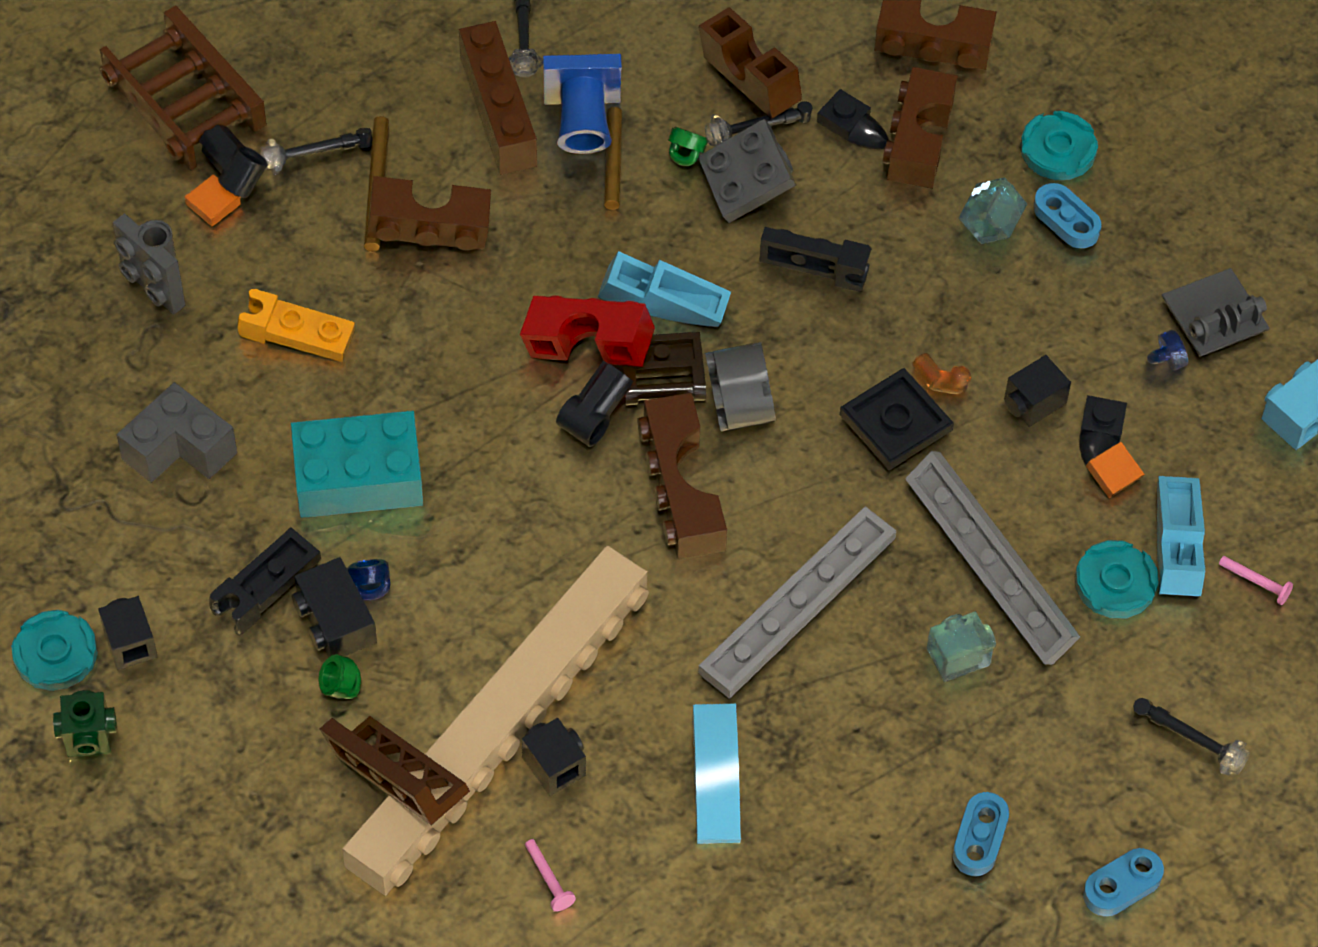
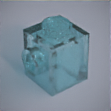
(993, 210)
(961, 645)

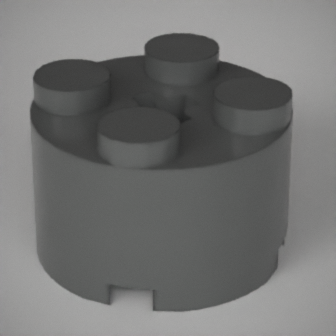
(740, 386)

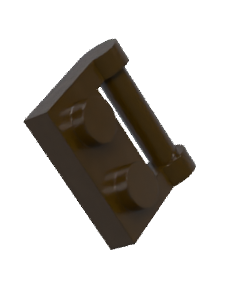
(669, 356)

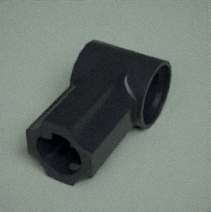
(238, 164)
(588, 413)

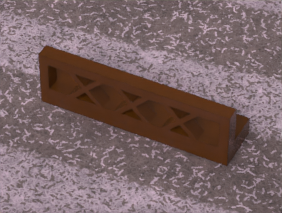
(395, 776)

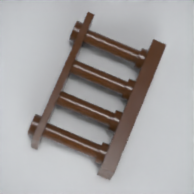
(199, 58)

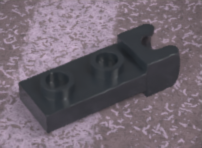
(817, 256)
(264, 580)

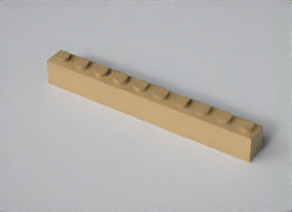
(502, 713)

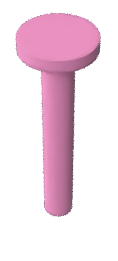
(1282, 592)
(562, 899)

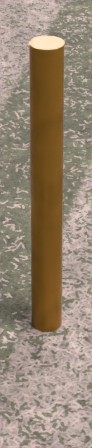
(377, 168)

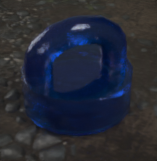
(1170, 350)
(371, 572)

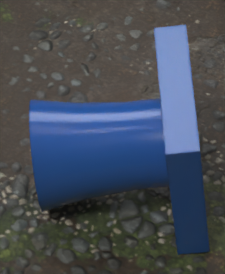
(582, 88)

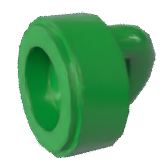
(688, 139)
(340, 677)

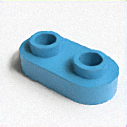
(1069, 217)
(981, 836)
(1126, 881)

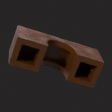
(960, 43)
(764, 78)
(926, 102)
(399, 217)

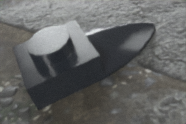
(852, 121)
(1100, 426)

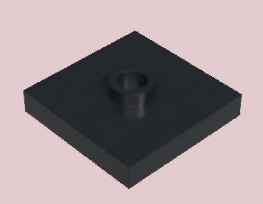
(896, 418)

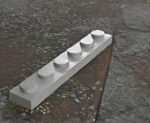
(992, 558)
(796, 602)

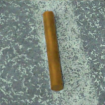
(613, 159)

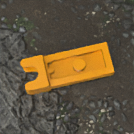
(295, 326)

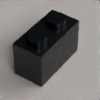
(334, 609)

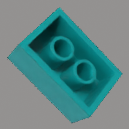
(356, 464)

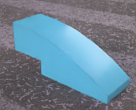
(665, 291)
(1180, 536)
(716, 773)

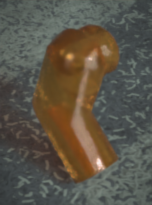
(939, 380)

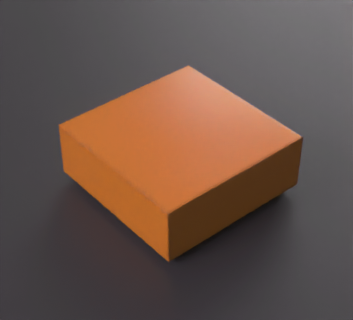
(212, 201)
(1115, 470)

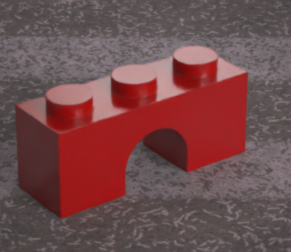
(558, 323)

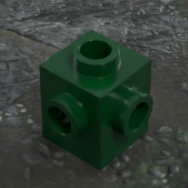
(85, 723)

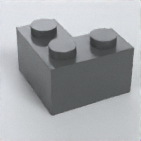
(176, 428)

